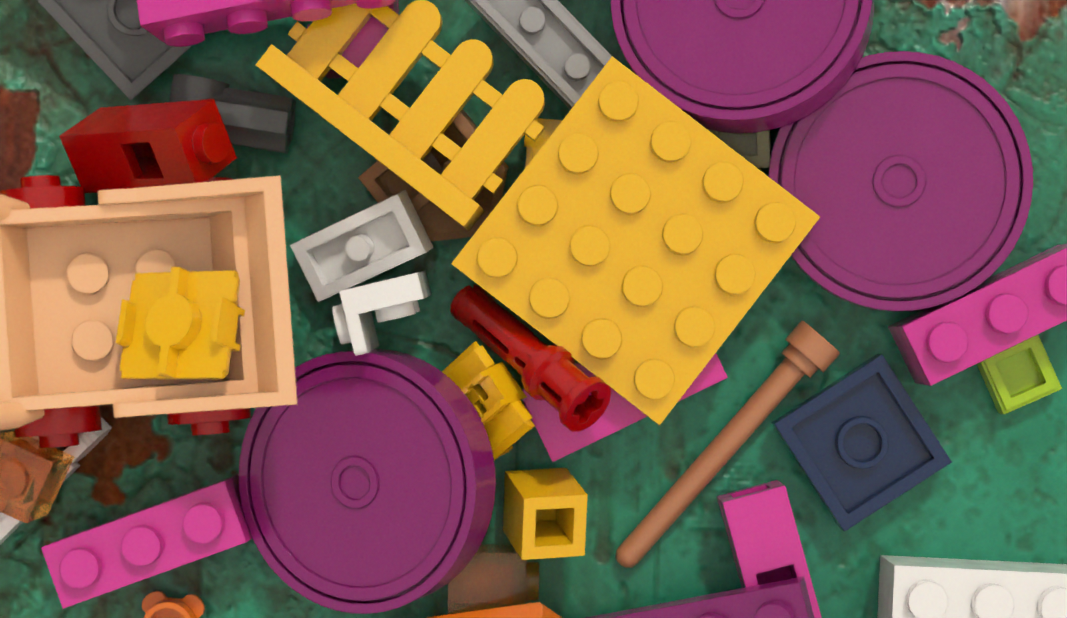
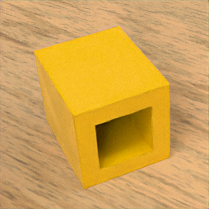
(545, 513)

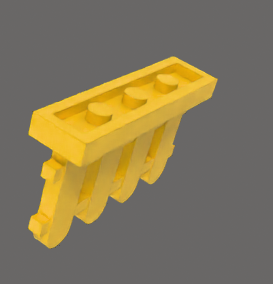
(428, 118)

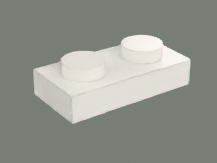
(362, 246)

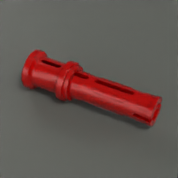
(545, 369)

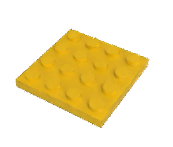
(635, 240)

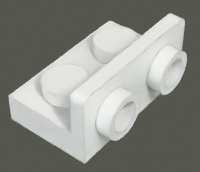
(388, 298)

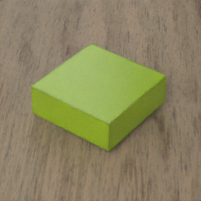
(1019, 375)

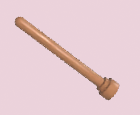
(804, 356)

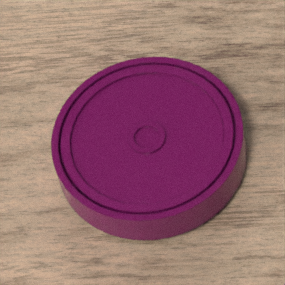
(744, 60)
(912, 183)
(368, 481)

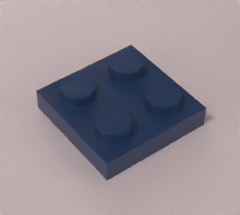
(861, 442)

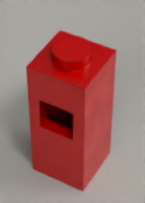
(148, 145)

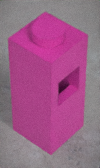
(765, 537)

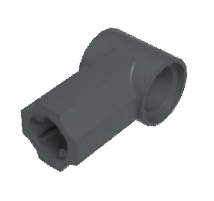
(249, 117)

